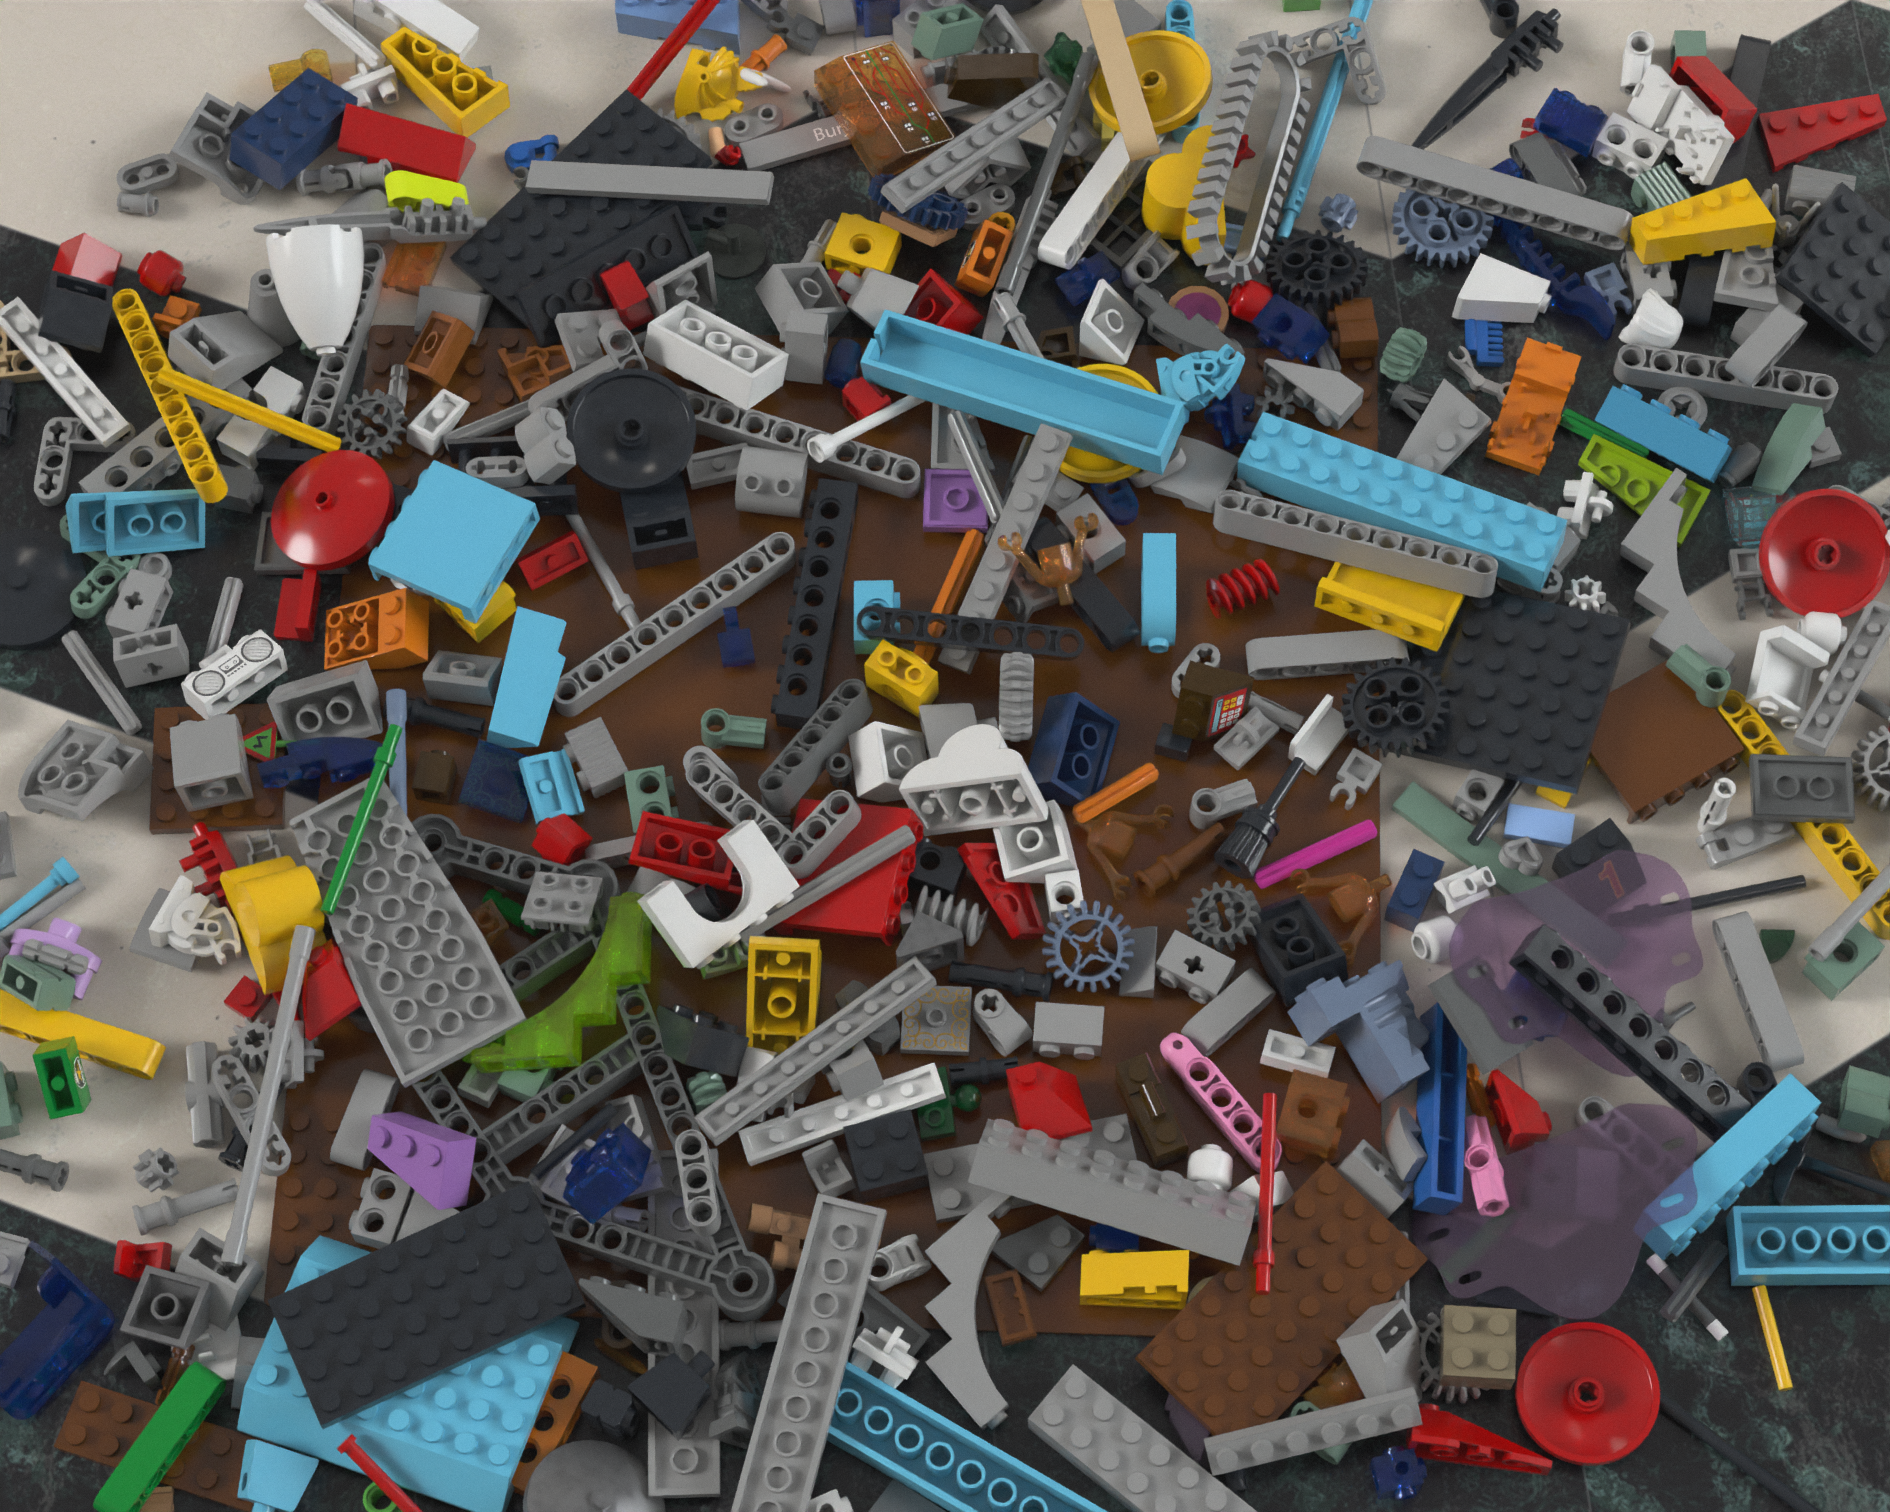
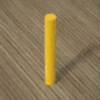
(1772, 1338)

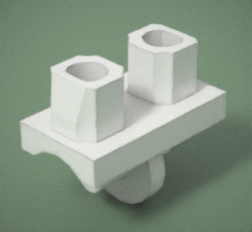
(372, 84)
(1589, 504)
(1464, 888)
(886, 1350)

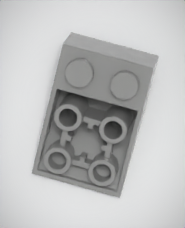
(220, 348)
(1384, 1349)

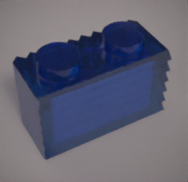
(1570, 121)

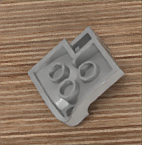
(207, 144)
(80, 771)

